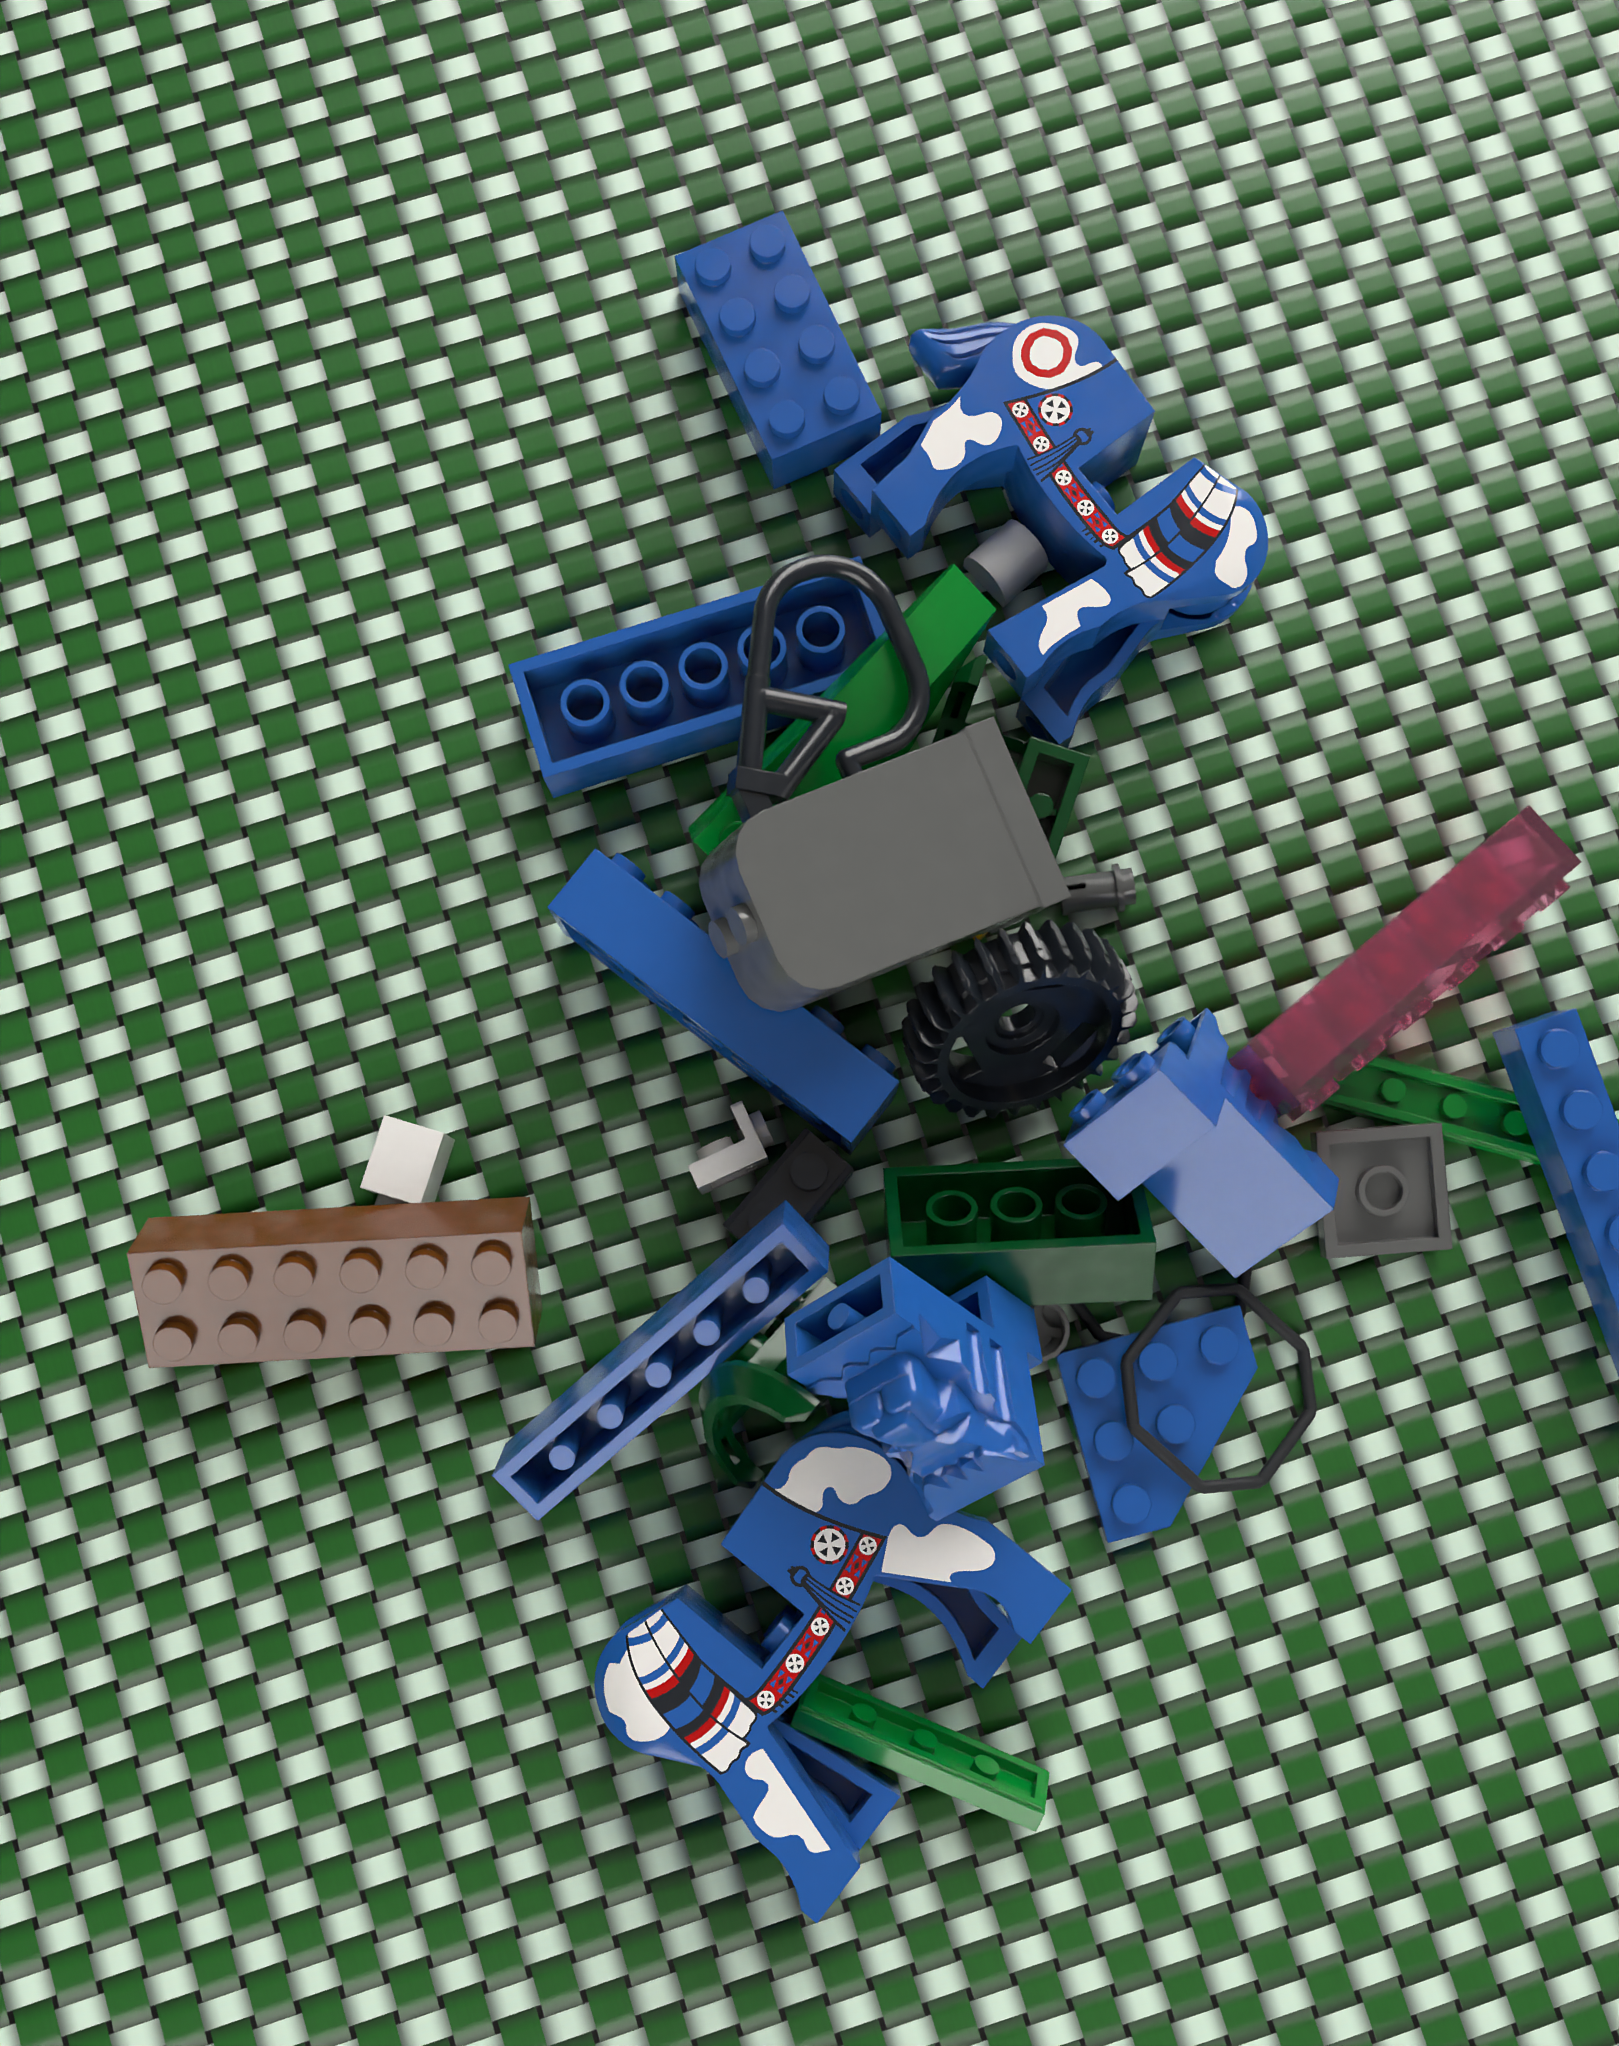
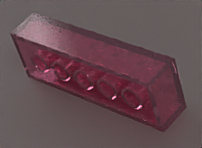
(1407, 966)

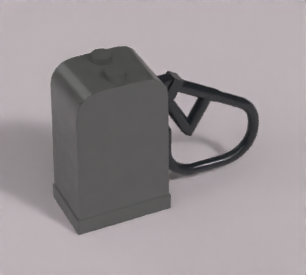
(876, 861)

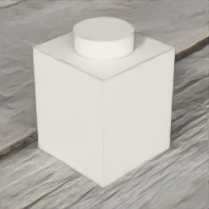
(406, 1163)

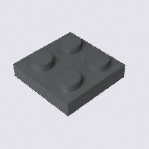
(1387, 1191)

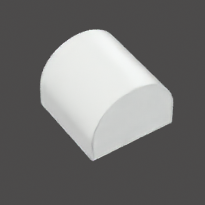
(1007, 561)

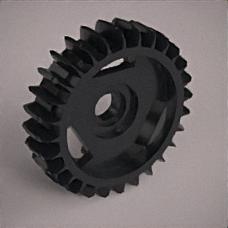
(1073, 1019)

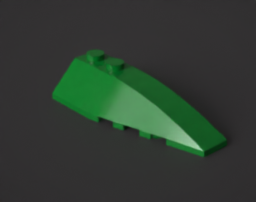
(945, 628)

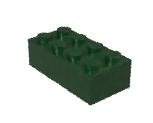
(1025, 1224)

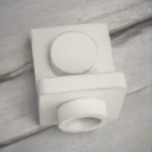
(724, 1161)

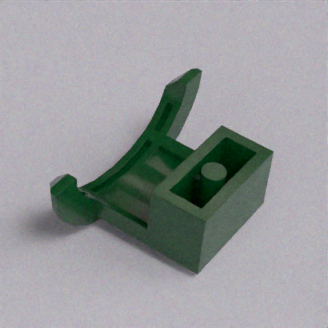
(1046, 769)
(758, 1381)

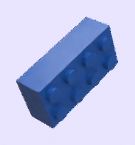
(778, 349)

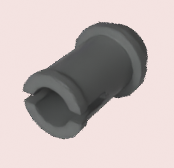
(1100, 891)

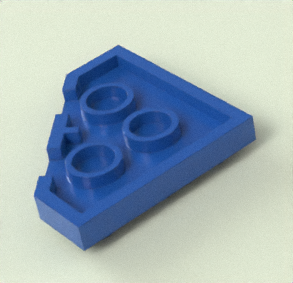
(1185, 1396)

